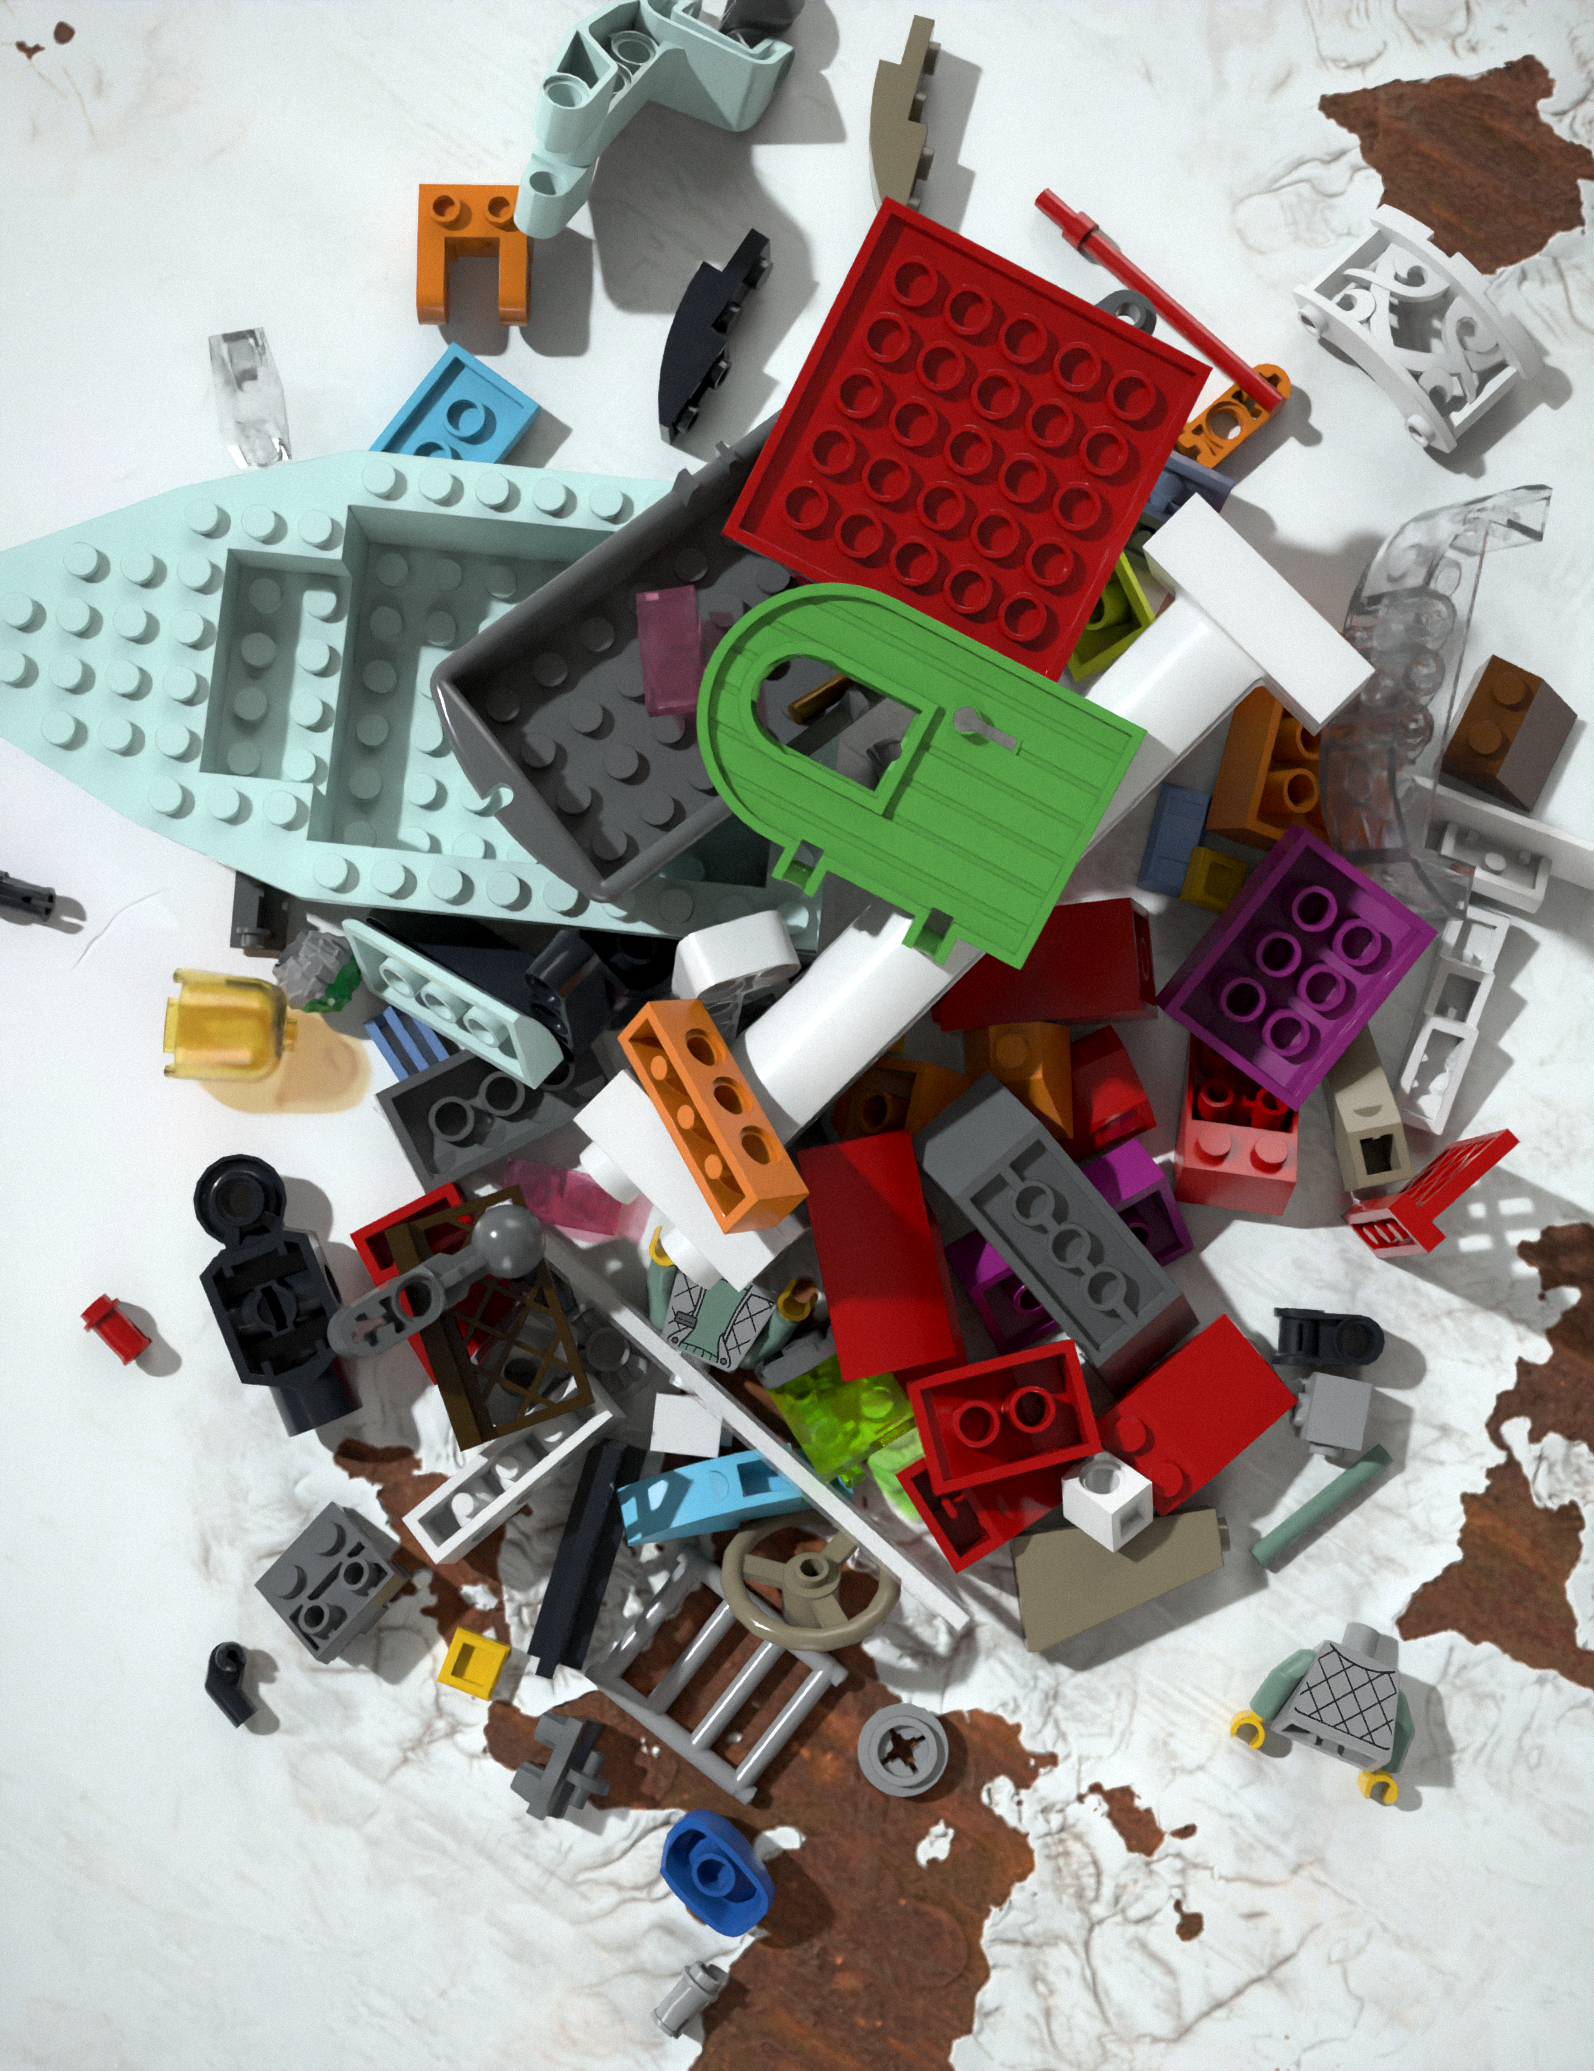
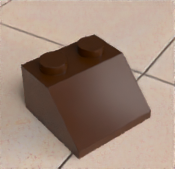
(1507, 733)

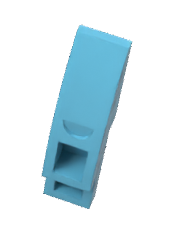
(709, 1498)

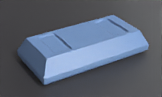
(1174, 832)

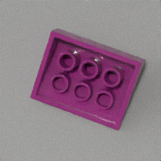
(1295, 966)

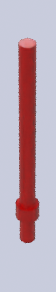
(1083, 233)

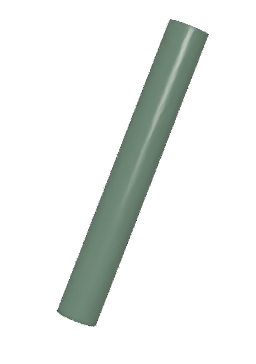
(1321, 1505)

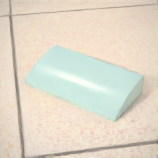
(453, 1005)

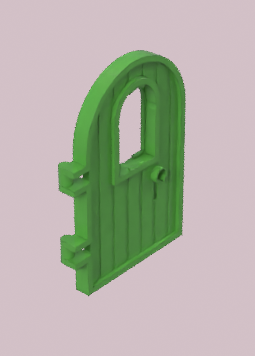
(956, 814)

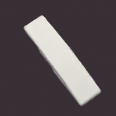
(1449, 1018)

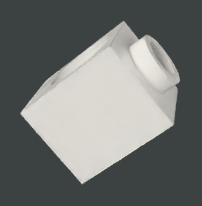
(686, 1427)
(1107, 1499)

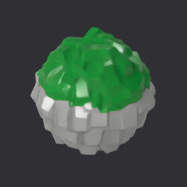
(317, 972)

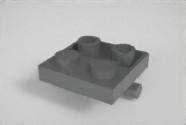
(331, 1583)

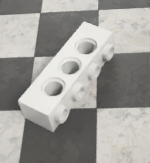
(510, 1474)

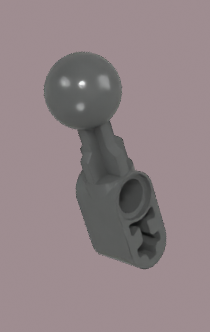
(503, 1243)

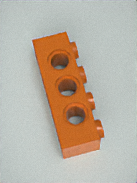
(712, 1115)

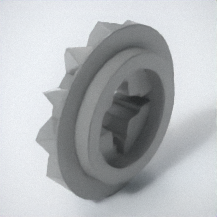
(894, 1775)

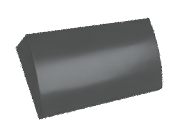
(475, 1113)

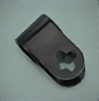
(1321, 1338)

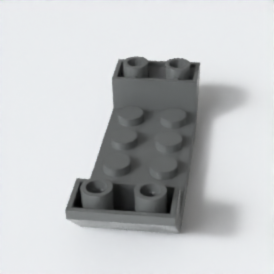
(1054, 1232)

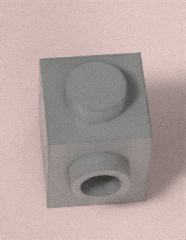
(1331, 1413)

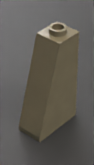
(1076, 1583)

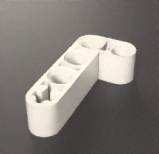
(730, 961)

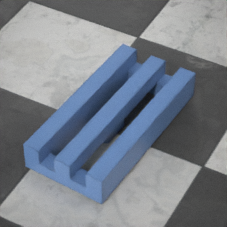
(391, 1016)

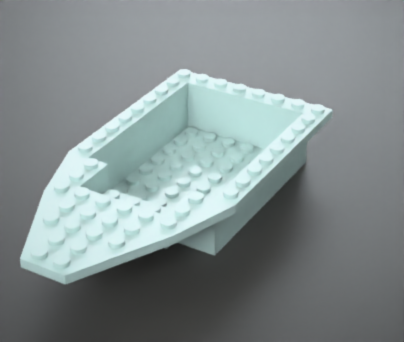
(263, 669)

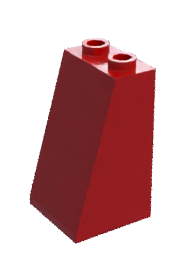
(1083, 970)

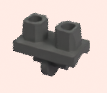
(571, 1768)

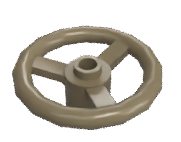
(808, 1586)

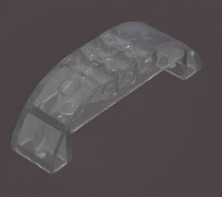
(1390, 740)

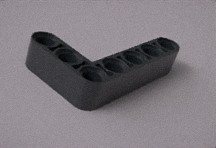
(558, 988)

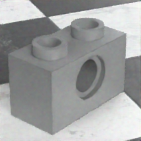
(537, 1331)

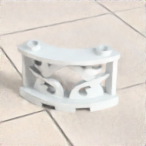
(1407, 248)

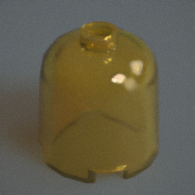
(226, 1028)

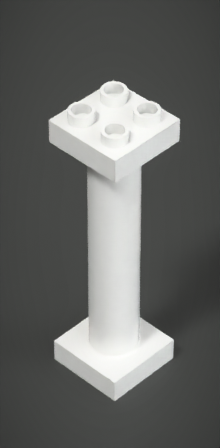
(1217, 641)

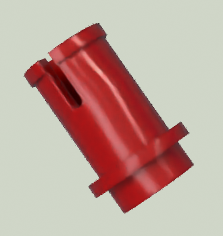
(115, 1329)

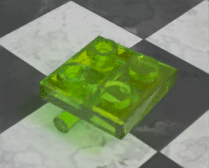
(842, 1420)

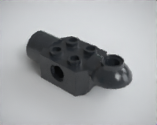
(273, 1296)

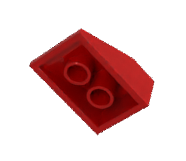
(1194, 1412)
(1003, 1416)

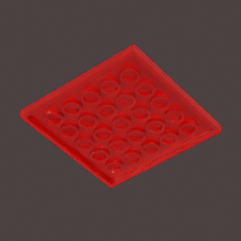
(967, 442)

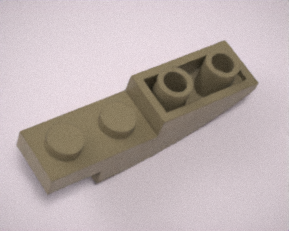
(895, 133)

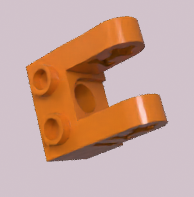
(471, 223)

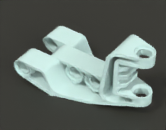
(611, 70)

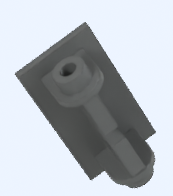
(258, 915)

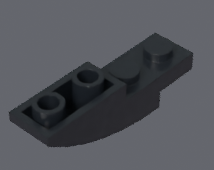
(695, 350)

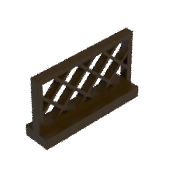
(448, 1348)

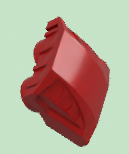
(1105, 1096)

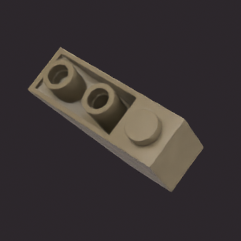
(1365, 1118)

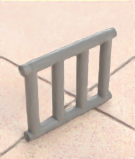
(652, 1710)

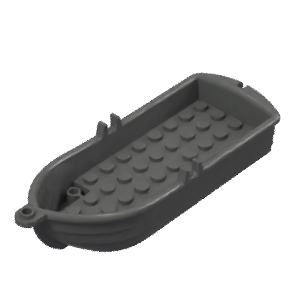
(558, 694)

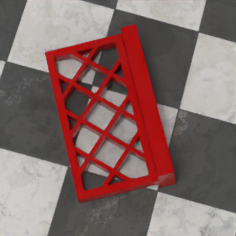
(1403, 1221)

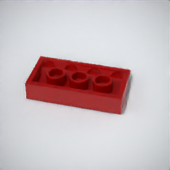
(876, 1254)

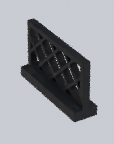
(584, 1558)

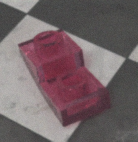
(670, 649)
(564, 1196)

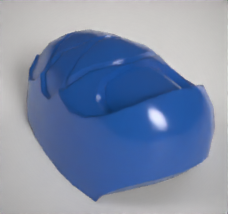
(716, 1873)

